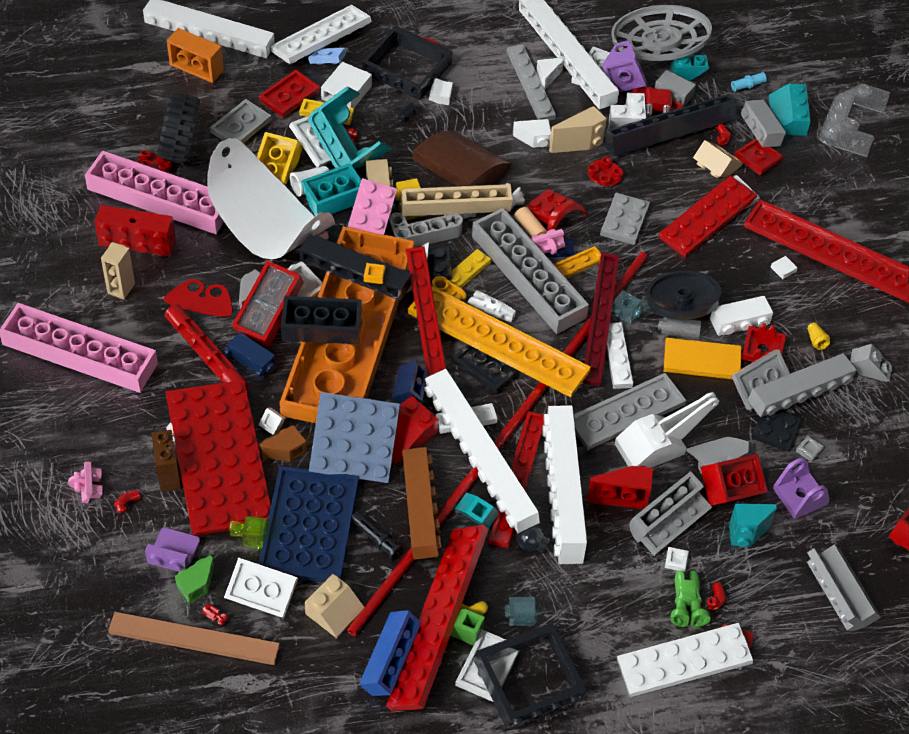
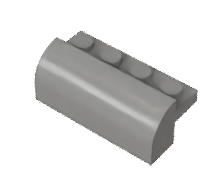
(670, 514)
(843, 588)

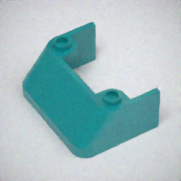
(328, 127)

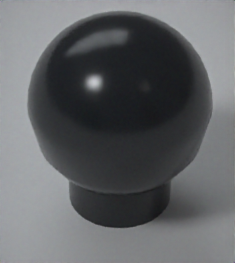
(532, 539)

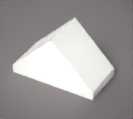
(548, 70)

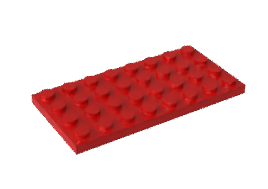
(218, 456)

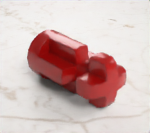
(214, 613)

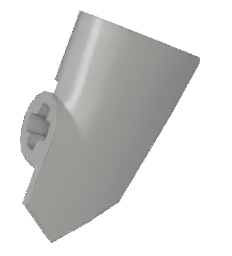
(719, 451)

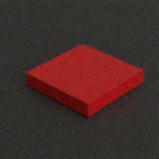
(758, 157)

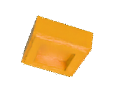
(374, 273)

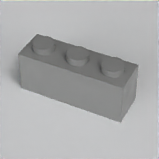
(763, 123)

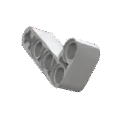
(426, 231)

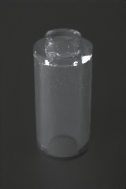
(680, 328)

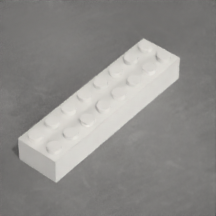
(564, 485)

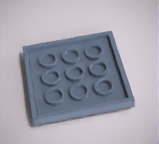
(354, 437)

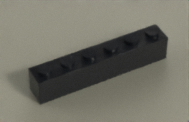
(351, 266)

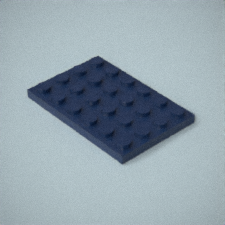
(309, 523)

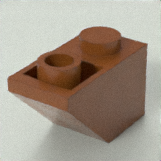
(284, 446)

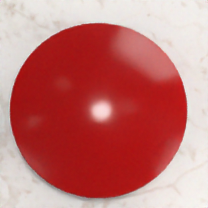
(152, 160)
(605, 172)

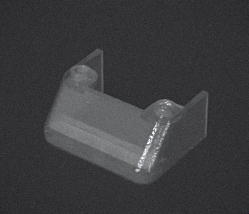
(840, 129)

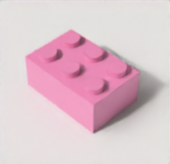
(372, 207)

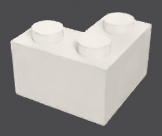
(630, 112)

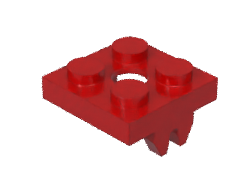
(760, 336)

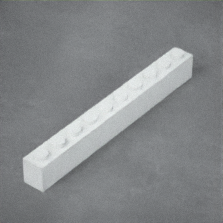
(566, 46)
(481, 451)

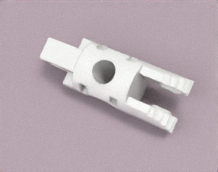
(492, 306)

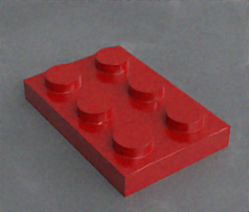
(289, 93)

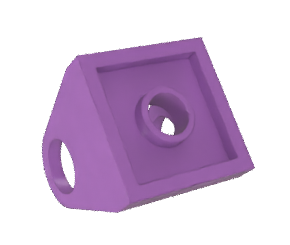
(628, 64)
(800, 481)

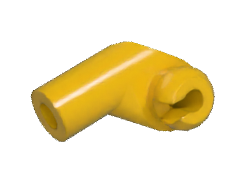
(478, 608)

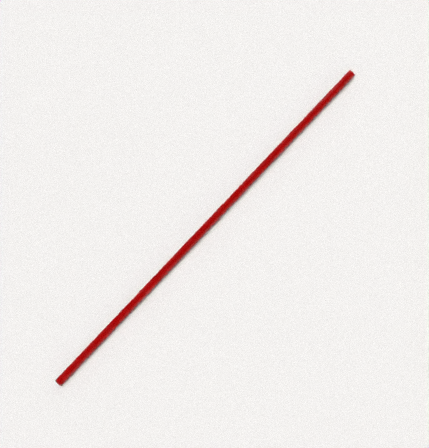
(454, 499)

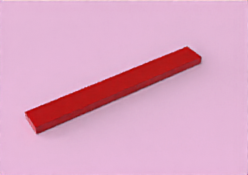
(425, 310)
(521, 467)

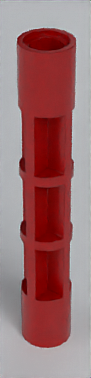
(203, 345)

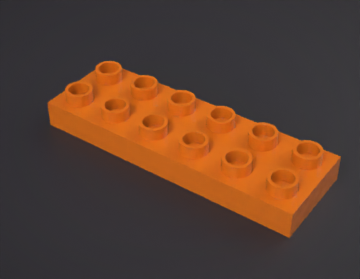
(346, 367)

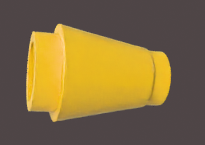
(818, 336)

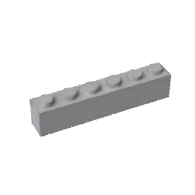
(801, 385)

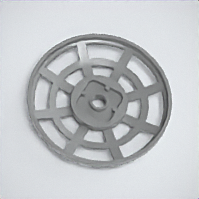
(663, 38)

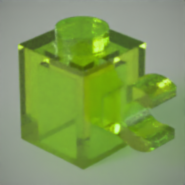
(252, 531)

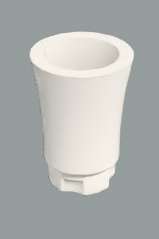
(296, 177)

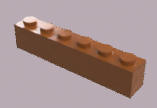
(420, 503)

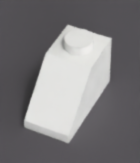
(533, 132)

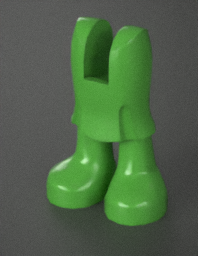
(688, 595)

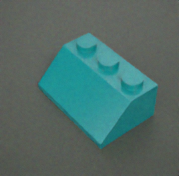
(791, 108)
(332, 189)

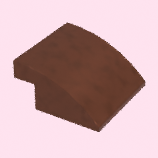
(459, 160)

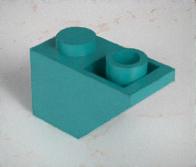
(689, 66)
(477, 510)

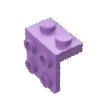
(172, 550)

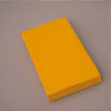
(701, 358)

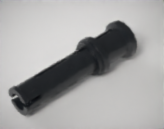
(383, 540)

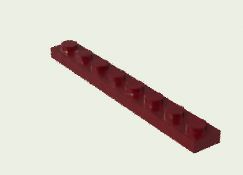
(600, 317)

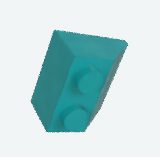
(750, 523)

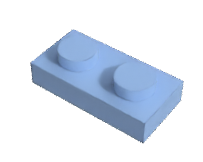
(328, 55)

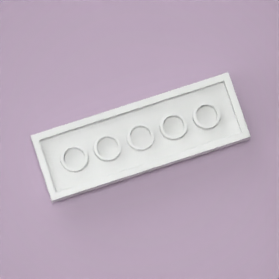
(320, 34)
(684, 659)

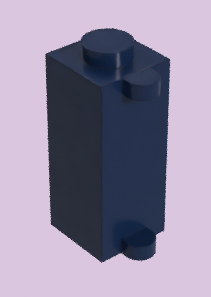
(251, 355)

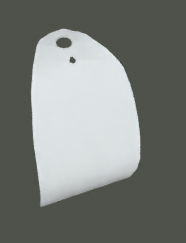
(258, 204)

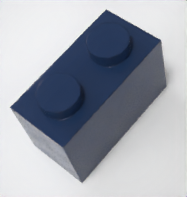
(410, 382)

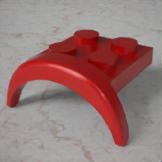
(552, 207)

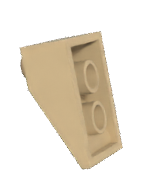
(578, 132)

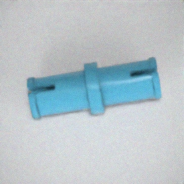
(748, 81)

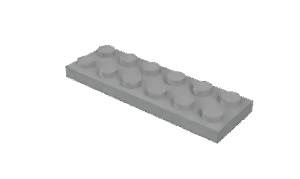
(617, 413)

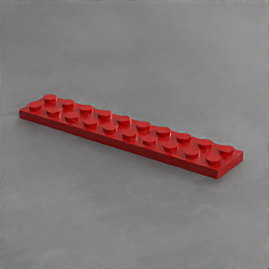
(830, 249)
(438, 618)

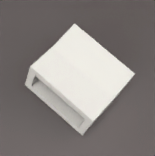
(441, 92)

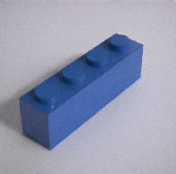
(390, 653)

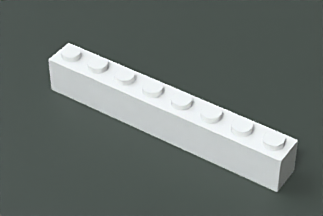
(209, 27)

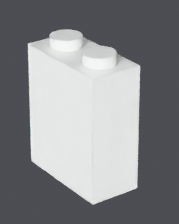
(345, 76)

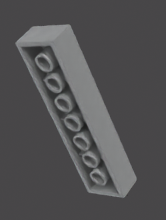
(530, 271)

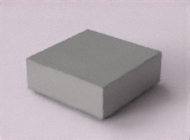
(809, 448)

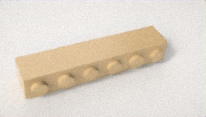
(456, 200)

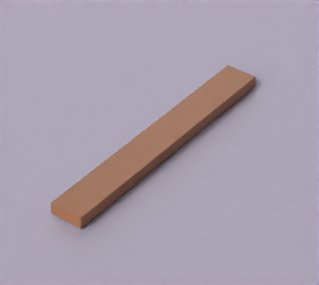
(194, 638)

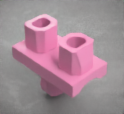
(550, 241)
(84, 482)

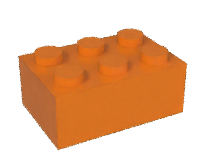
(195, 55)

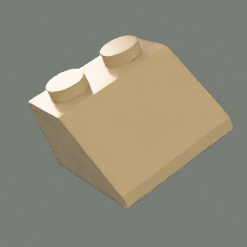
(717, 160)
(333, 606)

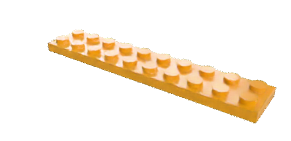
(507, 344)

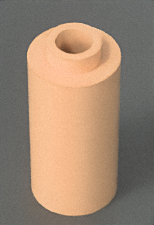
(529, 222)

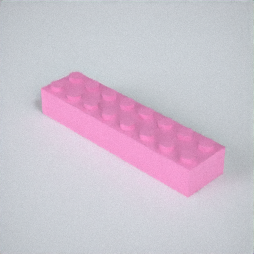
(153, 191)
(78, 347)

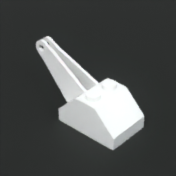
(658, 438)

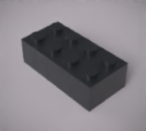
(321, 320)

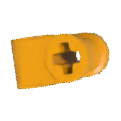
(448, 287)

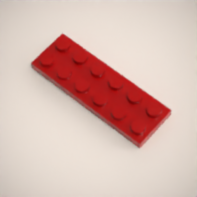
(707, 216)

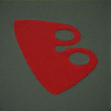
(193, 302)

